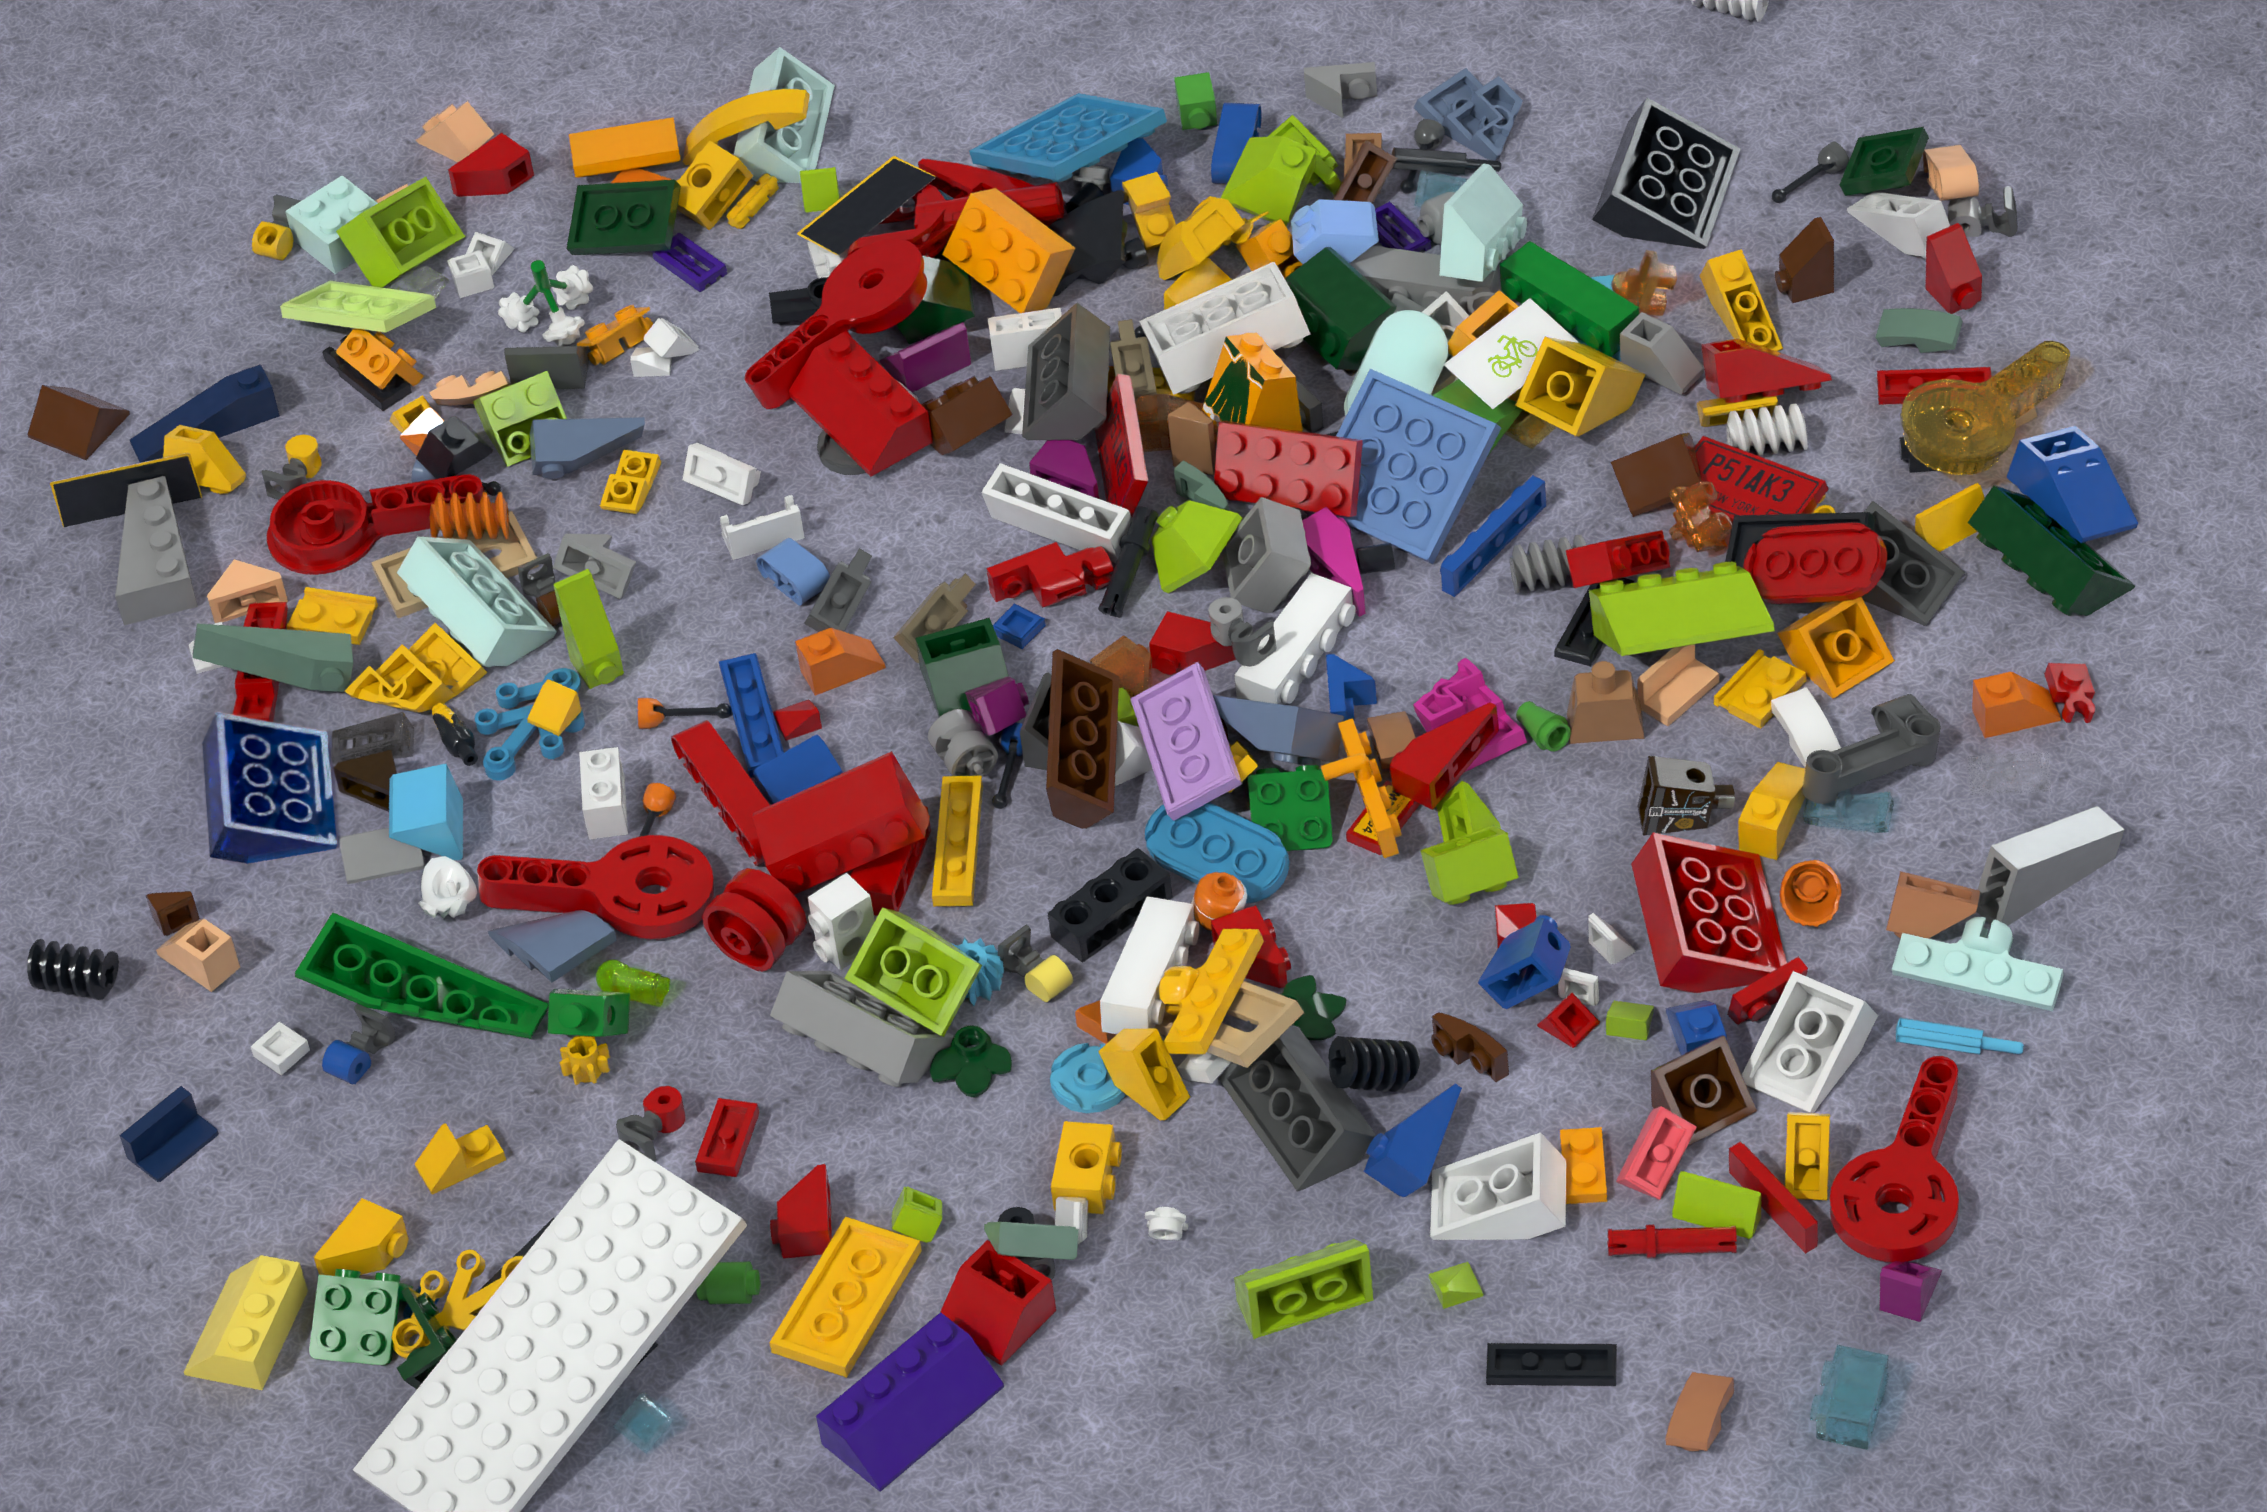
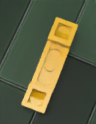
(777, 106)

